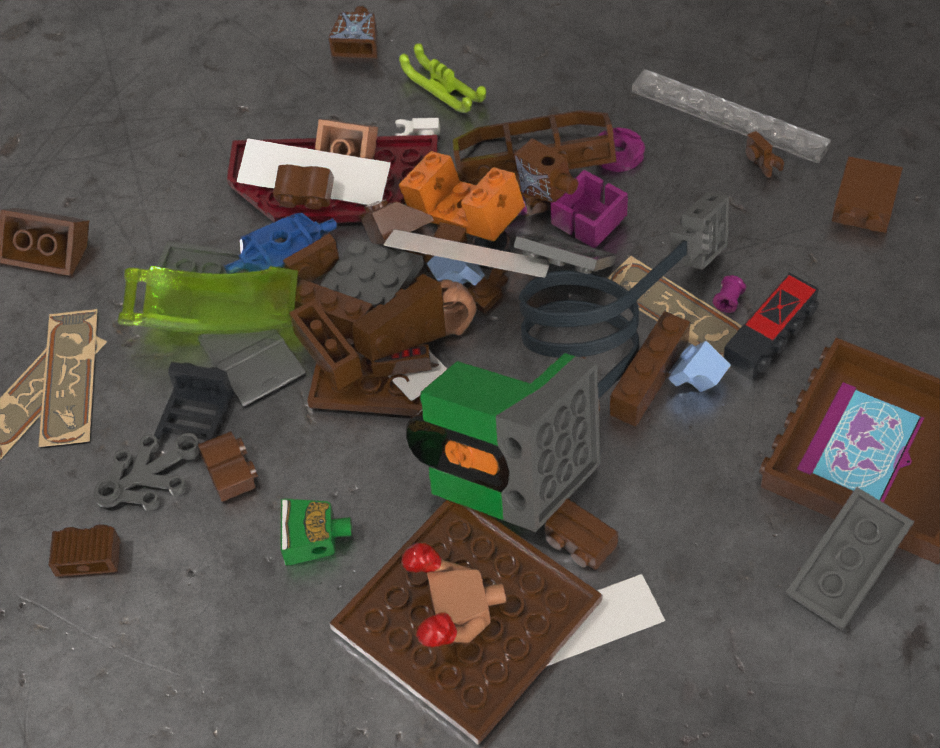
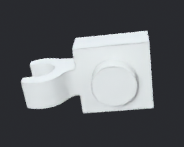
(419, 126)

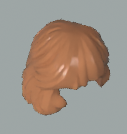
(458, 307)

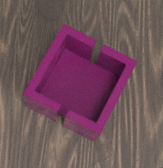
(585, 210)

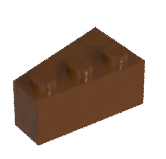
(403, 322)

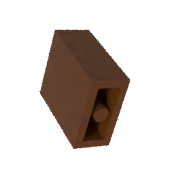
(867, 194)

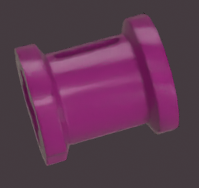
(727, 297)

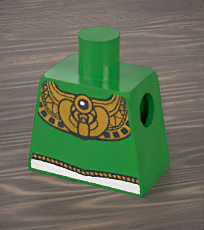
(310, 530)

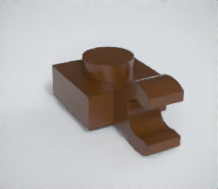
(760, 152)
(489, 290)

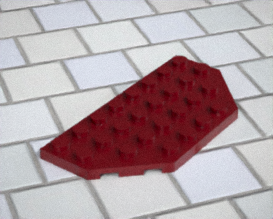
(401, 151)

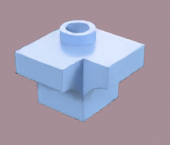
(455, 270)
(699, 366)

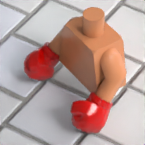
(456, 595)

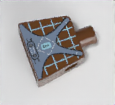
(354, 35)
(543, 172)

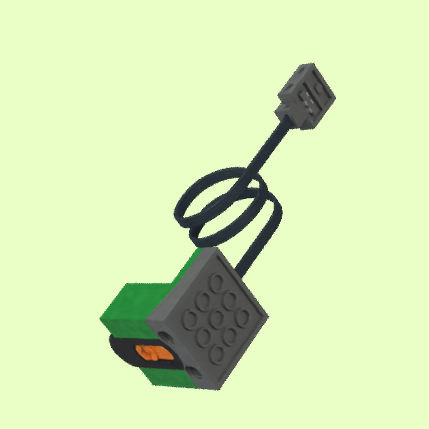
(531, 445)

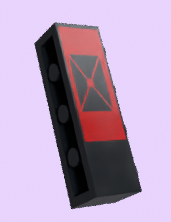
(771, 326)

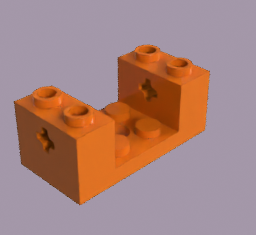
(479, 208)

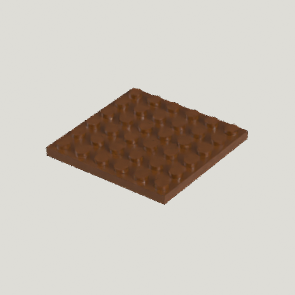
(482, 678)

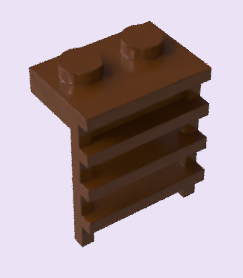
(314, 259)

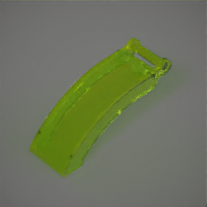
(210, 301)

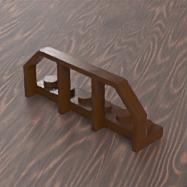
(578, 152)

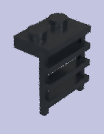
(200, 389)

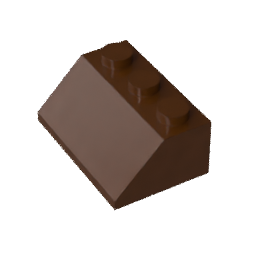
(42, 240)

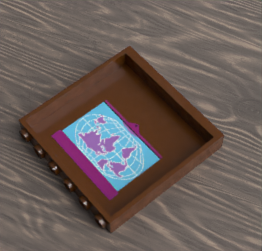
(864, 428)

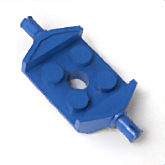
(261, 251)

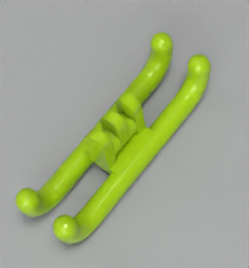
(441, 81)

